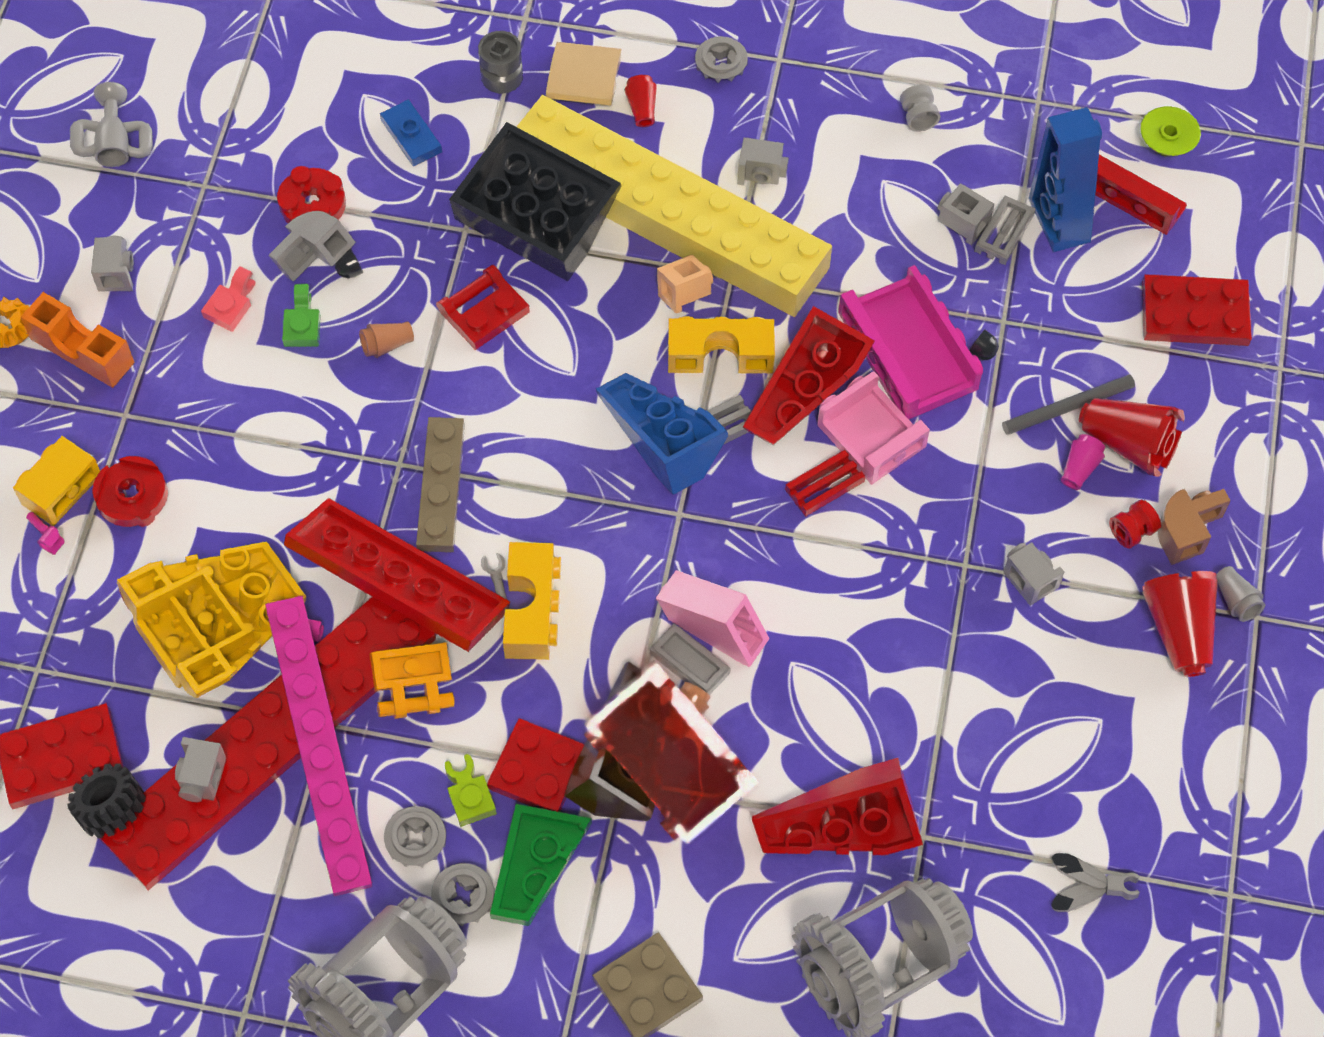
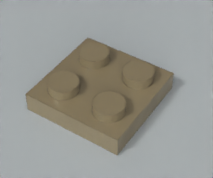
(647, 987)

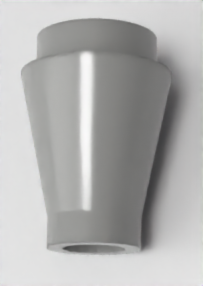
(1240, 596)

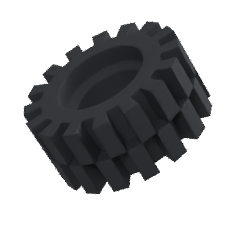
(106, 800)

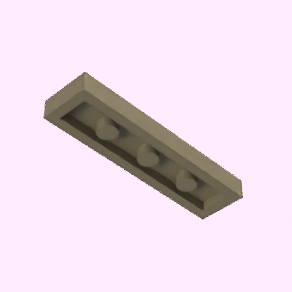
(440, 484)

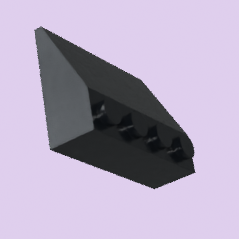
(535, 200)

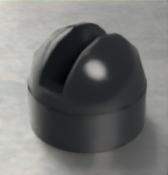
(348, 265)
(985, 346)

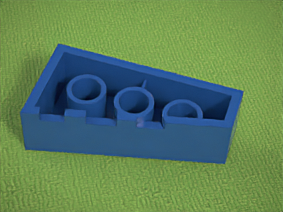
(1067, 178)

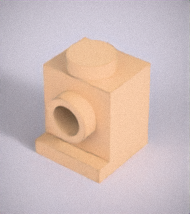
(683, 282)

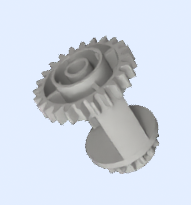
(420, 935)
(842, 973)

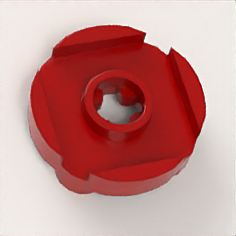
(307, 182)
(133, 510)

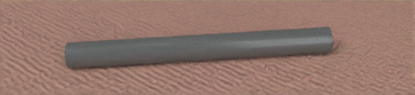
(1068, 404)

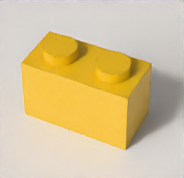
(56, 480)

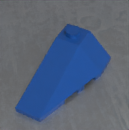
(669, 435)

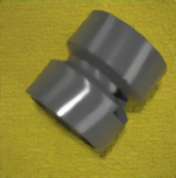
(500, 62)

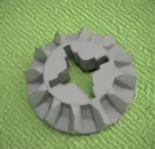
(719, 48)
(414, 819)
(468, 877)

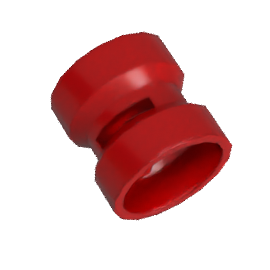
(1134, 524)

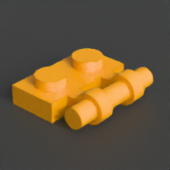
(409, 668)

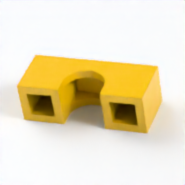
(748, 339)
(530, 630)

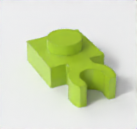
(470, 795)

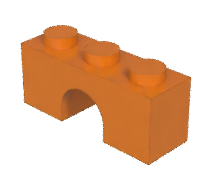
(95, 351)

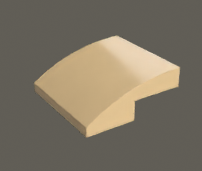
(583, 73)

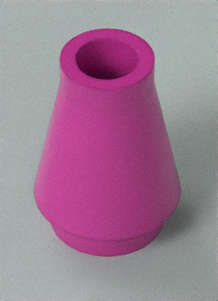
(1082, 460)

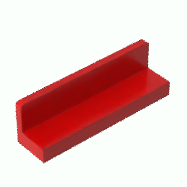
(1137, 196)

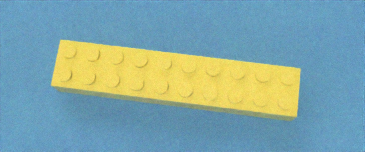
(690, 212)

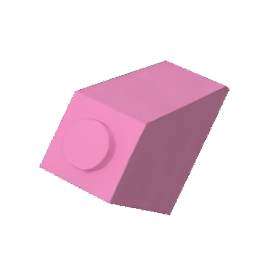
(714, 615)

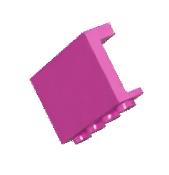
(915, 347)

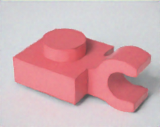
(230, 305)

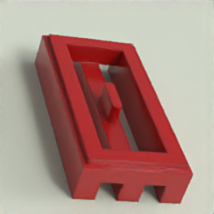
(848, 467)

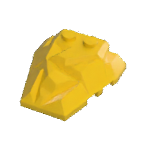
(207, 612)

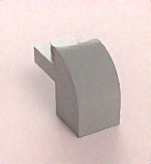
(311, 237)

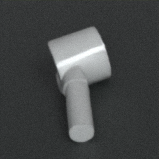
(496, 575)

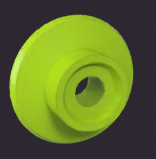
(1172, 121)

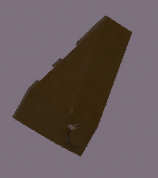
(601, 782)

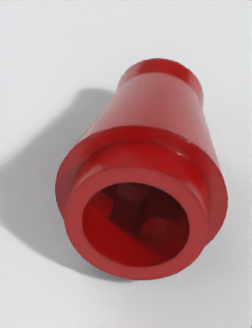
(642, 99)

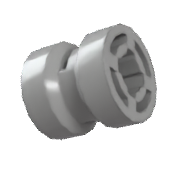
(919, 104)

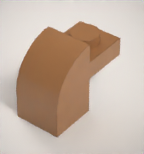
(1184, 521)

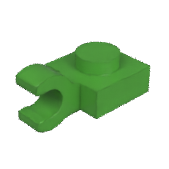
(301, 324)

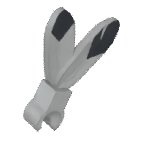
(1092, 883)

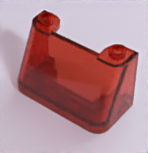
(670, 752)

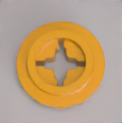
(13, 311)

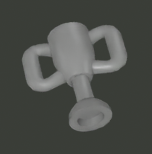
(111, 139)

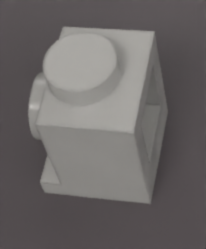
(761, 162)
(965, 212)
(112, 264)
(1032, 572)
(200, 769)

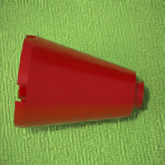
(1135, 430)
(1185, 618)

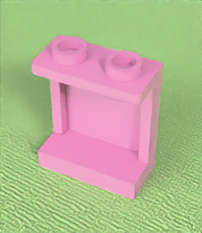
(871, 428)

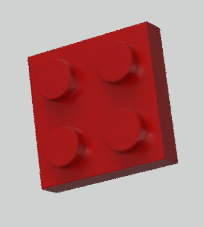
(535, 766)

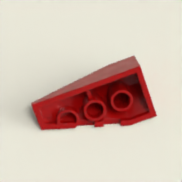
(812, 369)
(852, 813)

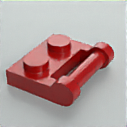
(488, 316)

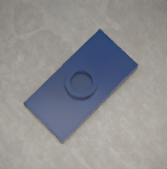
(410, 132)

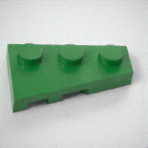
(533, 860)

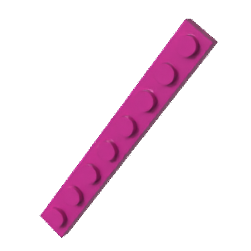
(318, 746)

